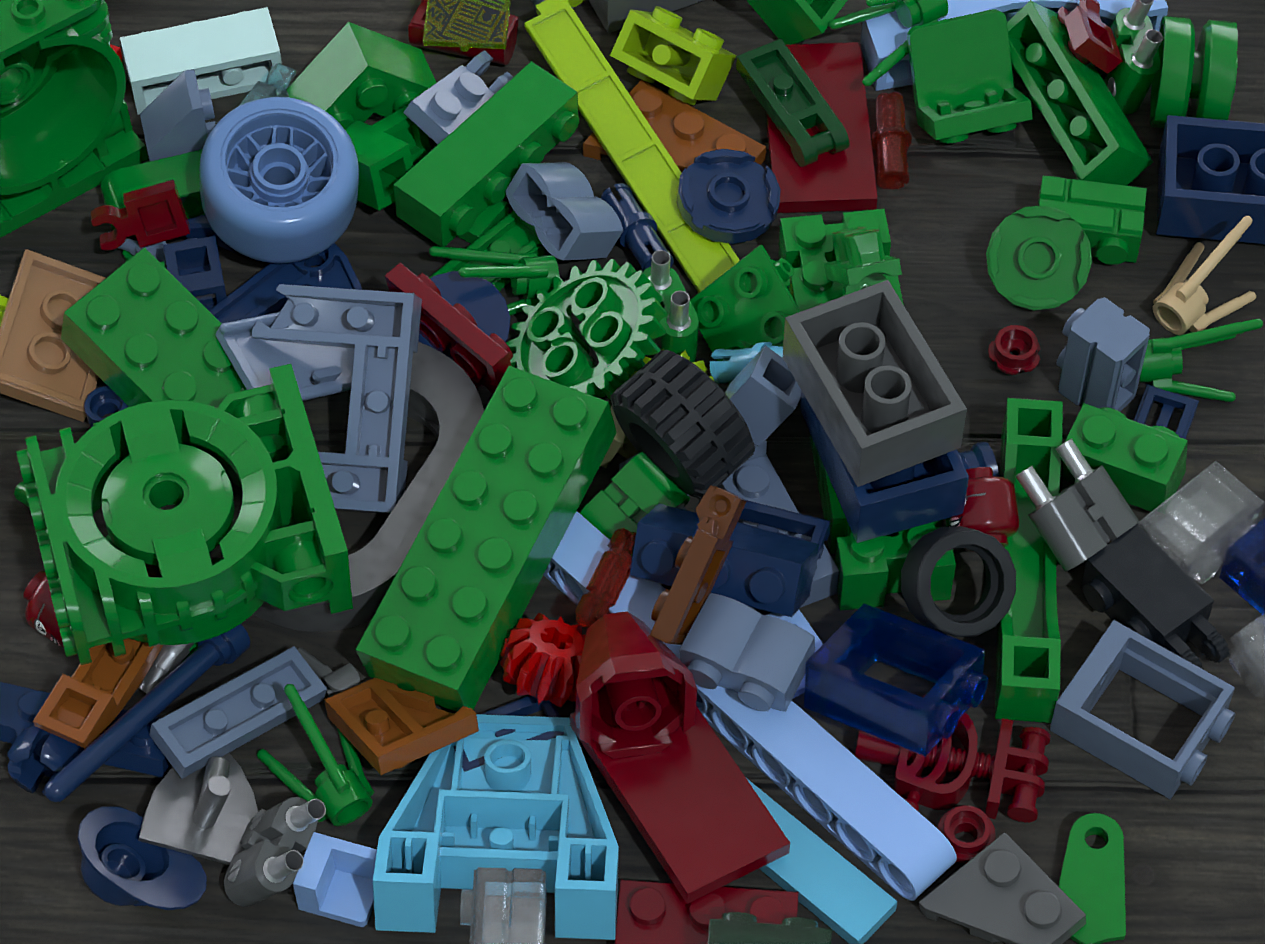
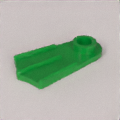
(1096, 879)

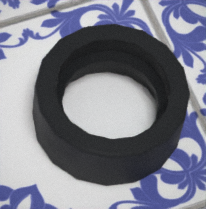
(996, 596)

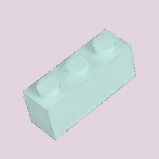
(224, 51)

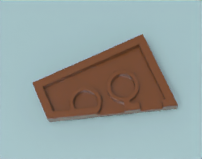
(682, 129)

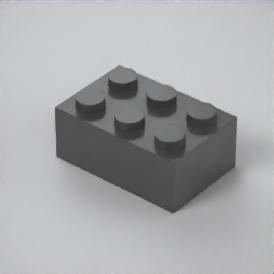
(873, 383)

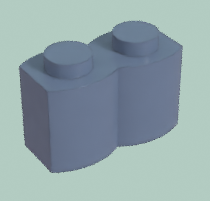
(564, 211)
(747, 653)

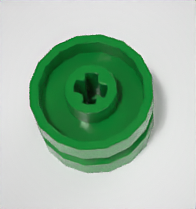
(1199, 74)

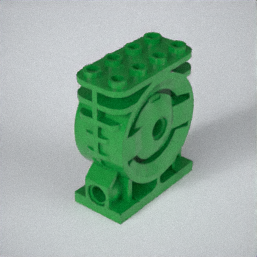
(59, 106)
(185, 455)

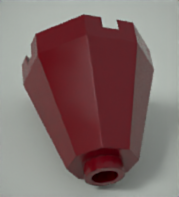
(631, 689)

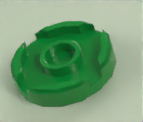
(1038, 258)

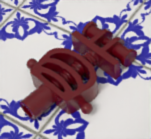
(1010, 769)

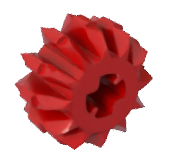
(544, 658)

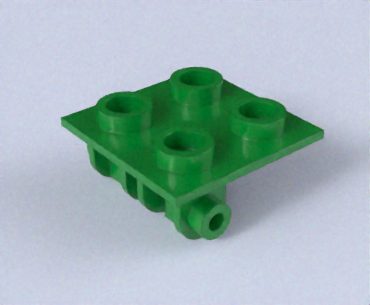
(747, 303)

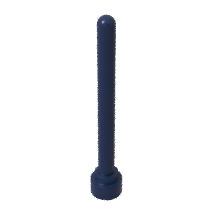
(210, 652)

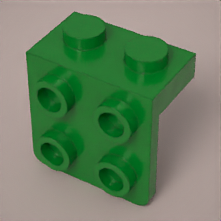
(965, 77)

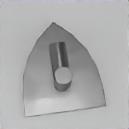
(202, 811)

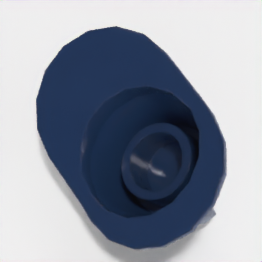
(133, 871)

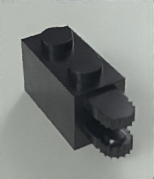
(1153, 596)

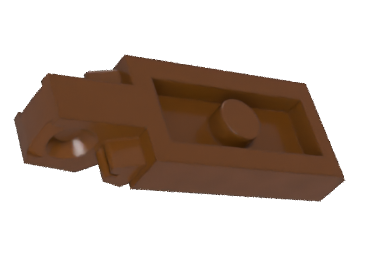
(698, 565)

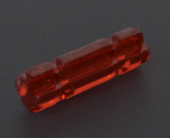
(607, 578)

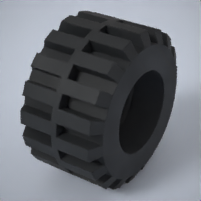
(683, 423)

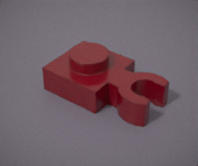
(149, 213)

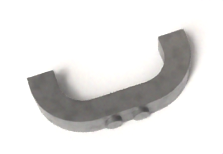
(450, 407)

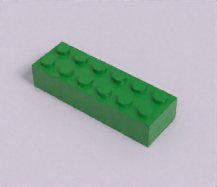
(488, 539)

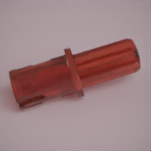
(891, 141)

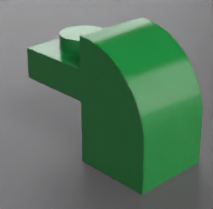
(385, 155)

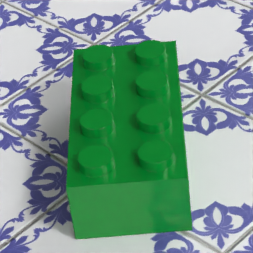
(150, 337)

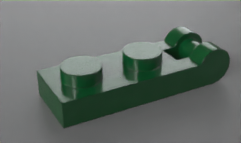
(792, 102)

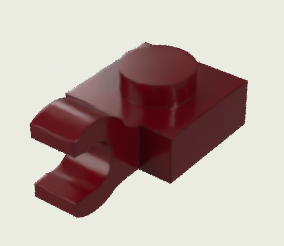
(1089, 36)

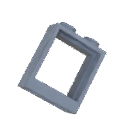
(1166, 673)

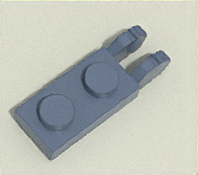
(454, 98)

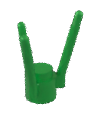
(909, 13)
(526, 273)
(1165, 359)
(341, 790)

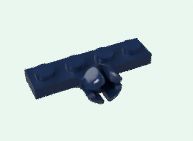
(42, 753)

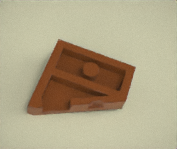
(396, 724)

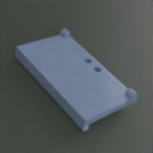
(324, 366)

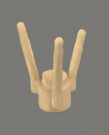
(1184, 304)

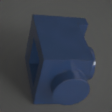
(197, 268)

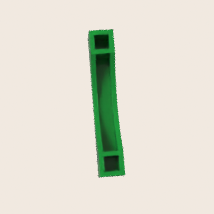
(1029, 632)

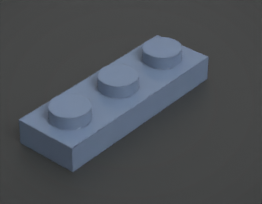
(235, 712)

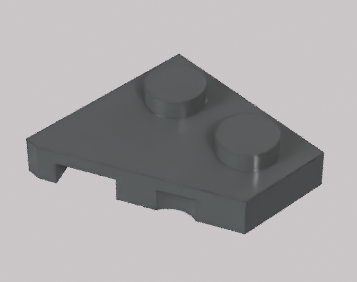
(1005, 899)

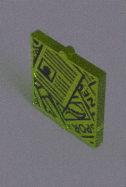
(467, 23)

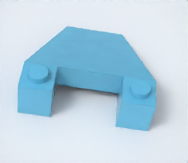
(513, 812)

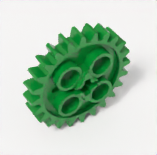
(617, 318)

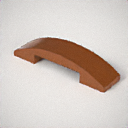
(97, 691)

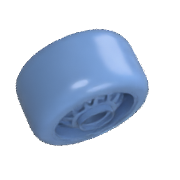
(279, 179)

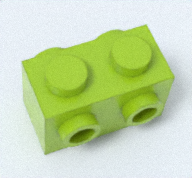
(666, 52)

